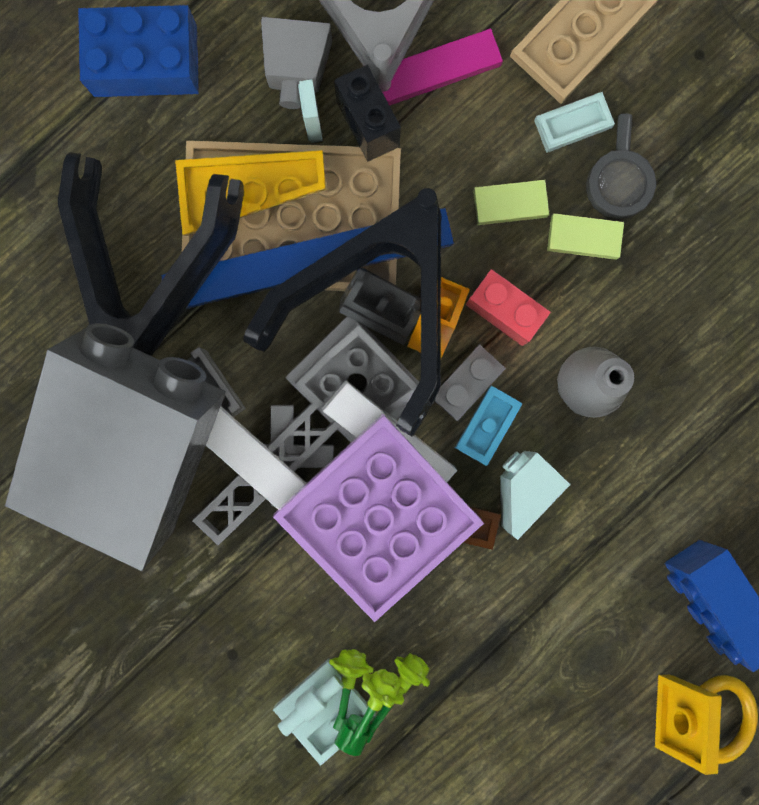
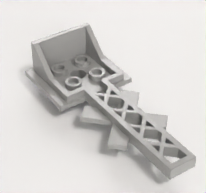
(317, 377)

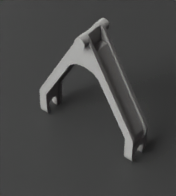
(379, 36)

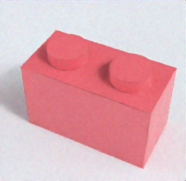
(508, 308)

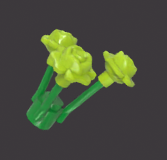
(384, 692)

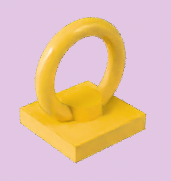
(691, 718)

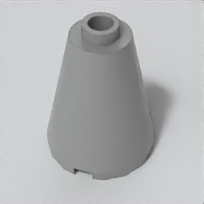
(594, 381)

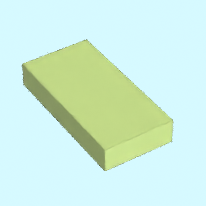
(511, 202)
(585, 236)

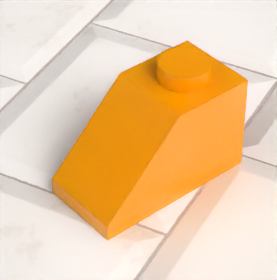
(452, 302)

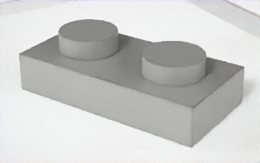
(468, 382)

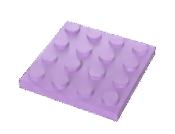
(378, 518)

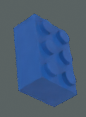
(138, 51)
(719, 599)

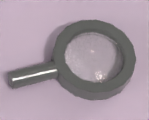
(622, 179)

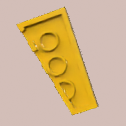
(266, 181)

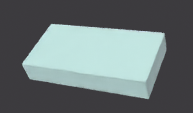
(310, 111)
(574, 122)

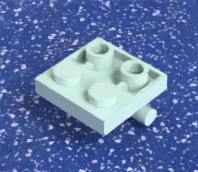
(313, 709)

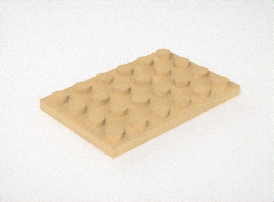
(354, 198)

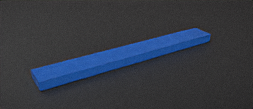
(274, 266)

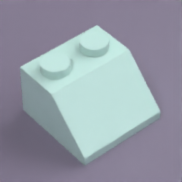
(527, 491)

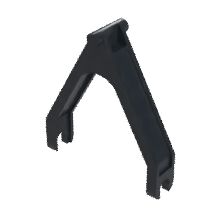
(409, 232)
(93, 265)

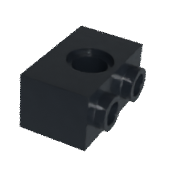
(367, 113)

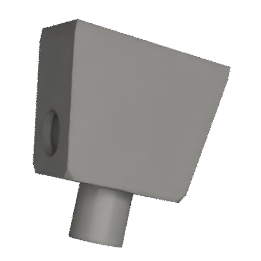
(294, 54)

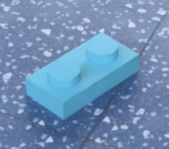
(488, 425)

